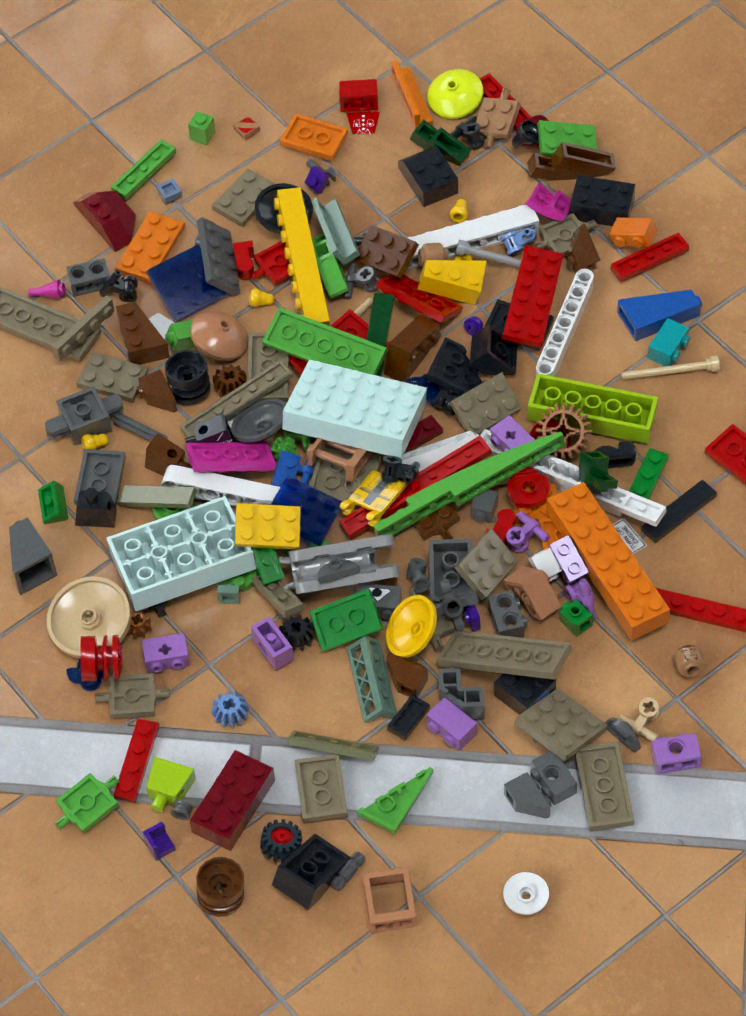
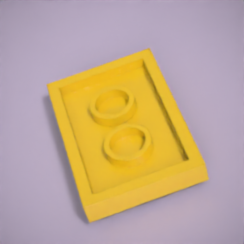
(267, 526)

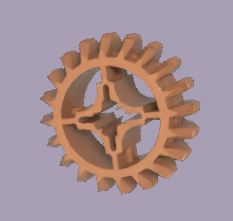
(578, 431)

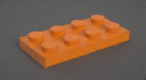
(150, 245)

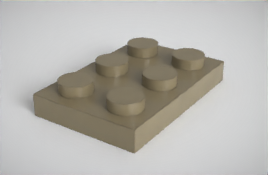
(239, 199)
(111, 376)
(485, 404)
(486, 564)
(321, 788)

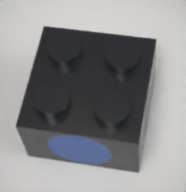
(522, 691)

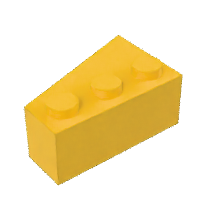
(453, 279)

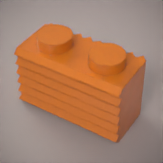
(633, 232)

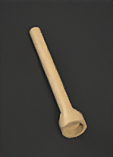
(711, 364)

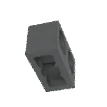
(87, 276)
(503, 616)

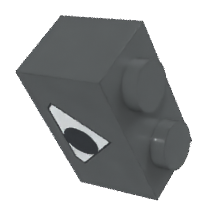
(385, 598)

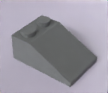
(443, 558)

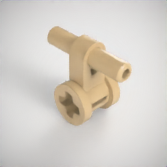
(639, 726)

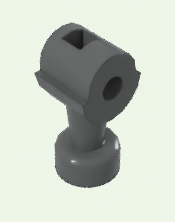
(417, 570)

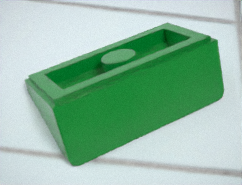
(53, 503)

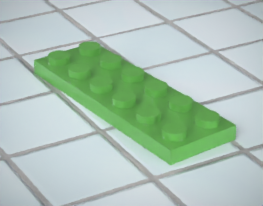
(322, 343)

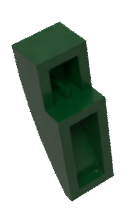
(451, 148)

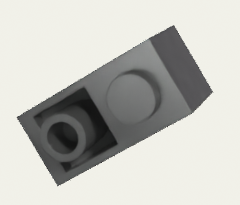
(526, 797)

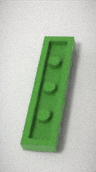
(143, 169)

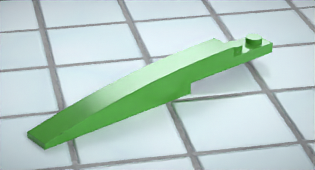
(469, 482)

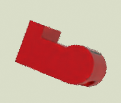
(243, 253)
(504, 522)

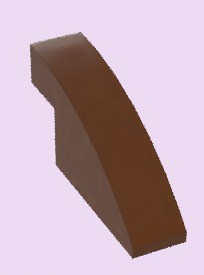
(569, 162)

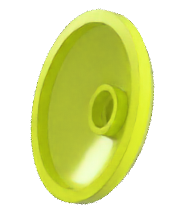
(455, 101)

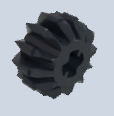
(298, 631)

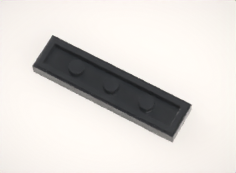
(680, 510)

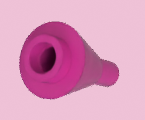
(53, 290)

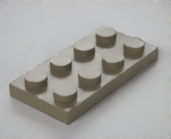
(262, 357)
(604, 786)

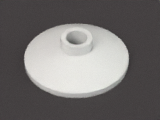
(526, 884)

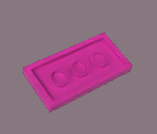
(230, 457)

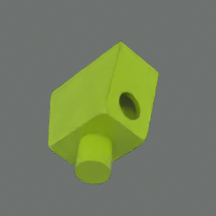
(168, 783)

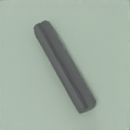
(135, 427)

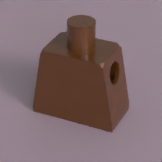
(162, 453)

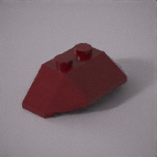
(109, 217)

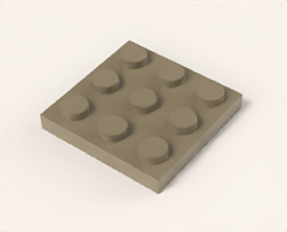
(331, 477)
(561, 724)

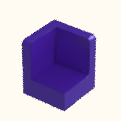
(158, 841)

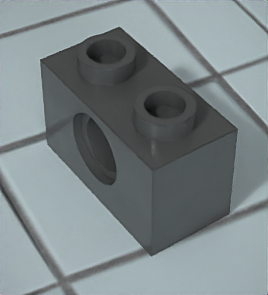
(552, 765)

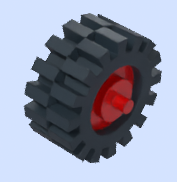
(280, 839)

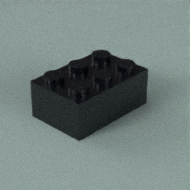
(601, 200)

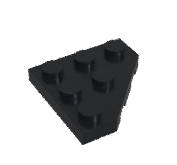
(453, 369)

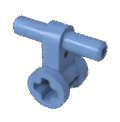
(518, 240)

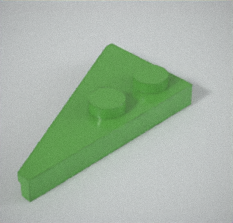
(392, 808)

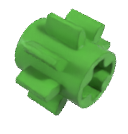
(284, 443)

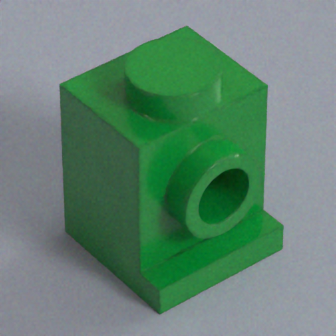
(576, 617)

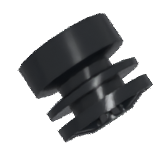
(188, 376)

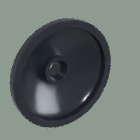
(265, 208)

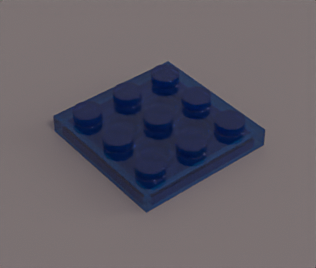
(183, 284)
(316, 508)

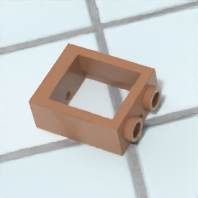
(391, 920)

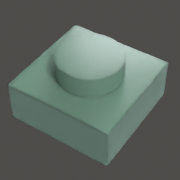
(228, 594)

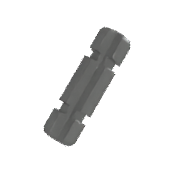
(348, 871)

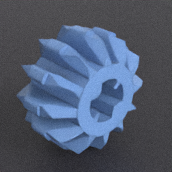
(230, 709)

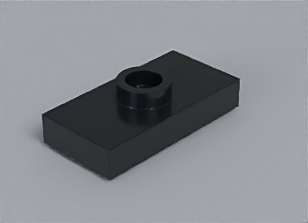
(408, 717)

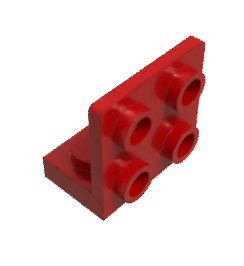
(358, 95)

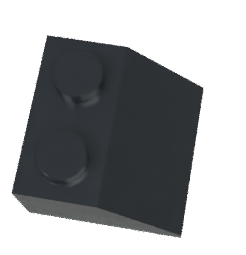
(493, 354)

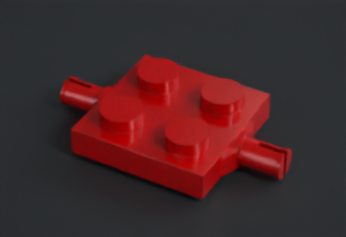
(272, 264)

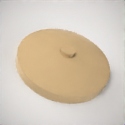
(88, 609)

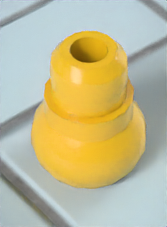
(459, 211)
(259, 297)
(94, 441)

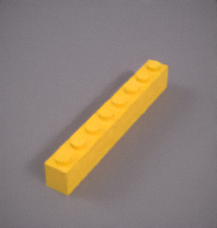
(301, 255)

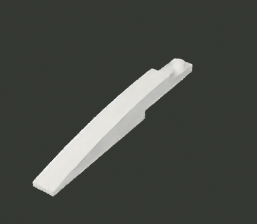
(613, 501)

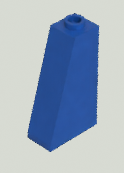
(648, 313)

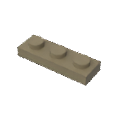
(281, 599)

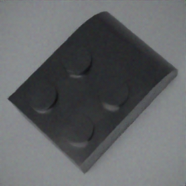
(429, 176)

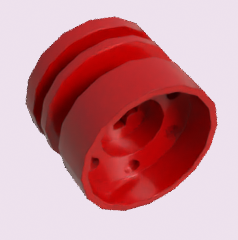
(100, 658)

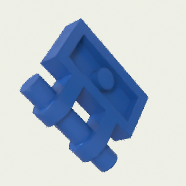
(290, 465)

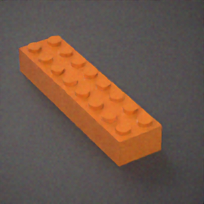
(609, 561)

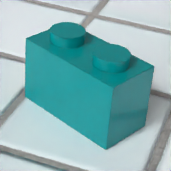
(668, 343)

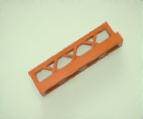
(410, 95)

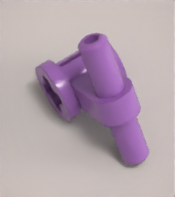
(522, 534)
(583, 593)

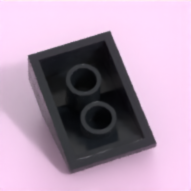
(309, 871)

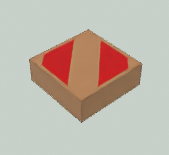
(246, 127)

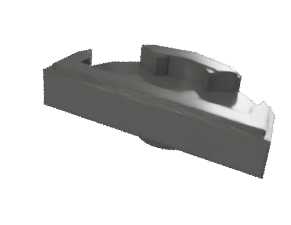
(337, 569)
(624, 733)

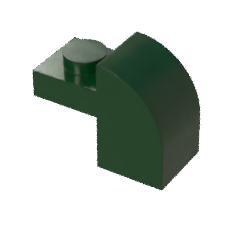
(593, 471)

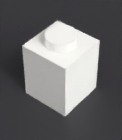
(547, 562)

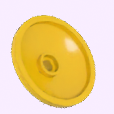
(411, 626)

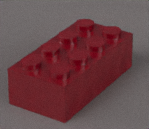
(232, 800)

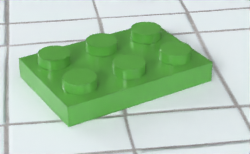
(553, 133)

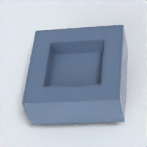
(169, 190)

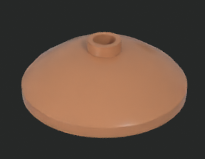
(219, 335)

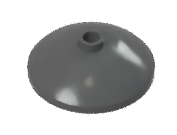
(259, 421)

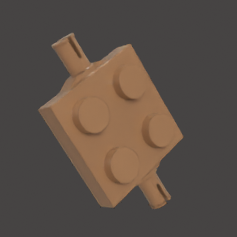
(497, 117)

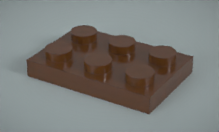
(386, 251)

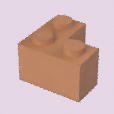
(534, 590)

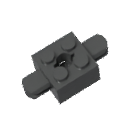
(82, 406)

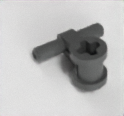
(360, 279)

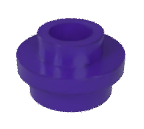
(473, 325)

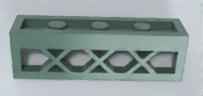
(336, 230)
(375, 675)

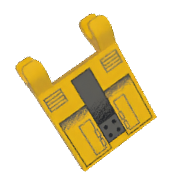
(373, 495)

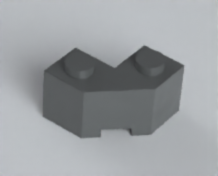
(467, 699)

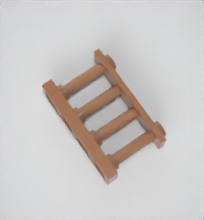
(352, 466)

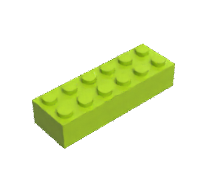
(609, 409)

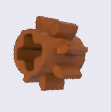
(139, 625)

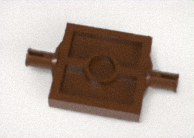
(437, 523)

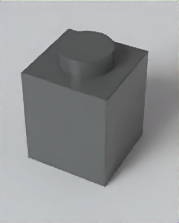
(484, 506)

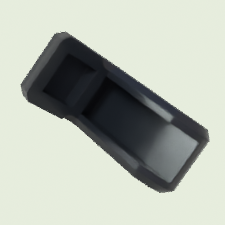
(619, 457)

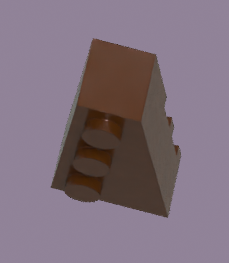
(140, 336)
(411, 347)

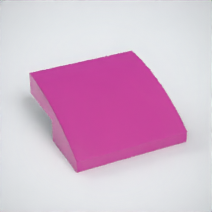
(549, 204)

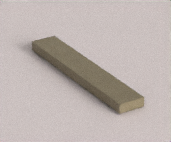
(242, 396)

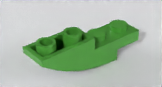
(329, 267)

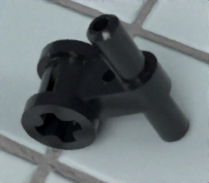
(470, 131)
(122, 286)
(395, 469)

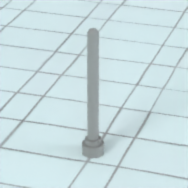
(464, 248)

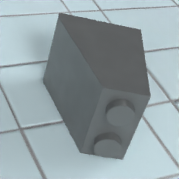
(30, 557)

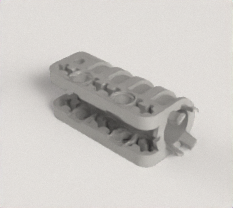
(307, 563)

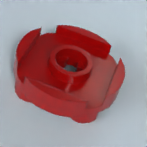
(532, 498)

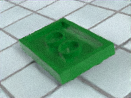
(346, 620)

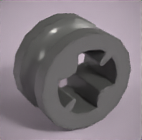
(181, 810)

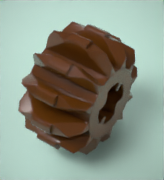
(228, 379)

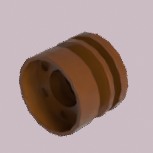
(222, 875)

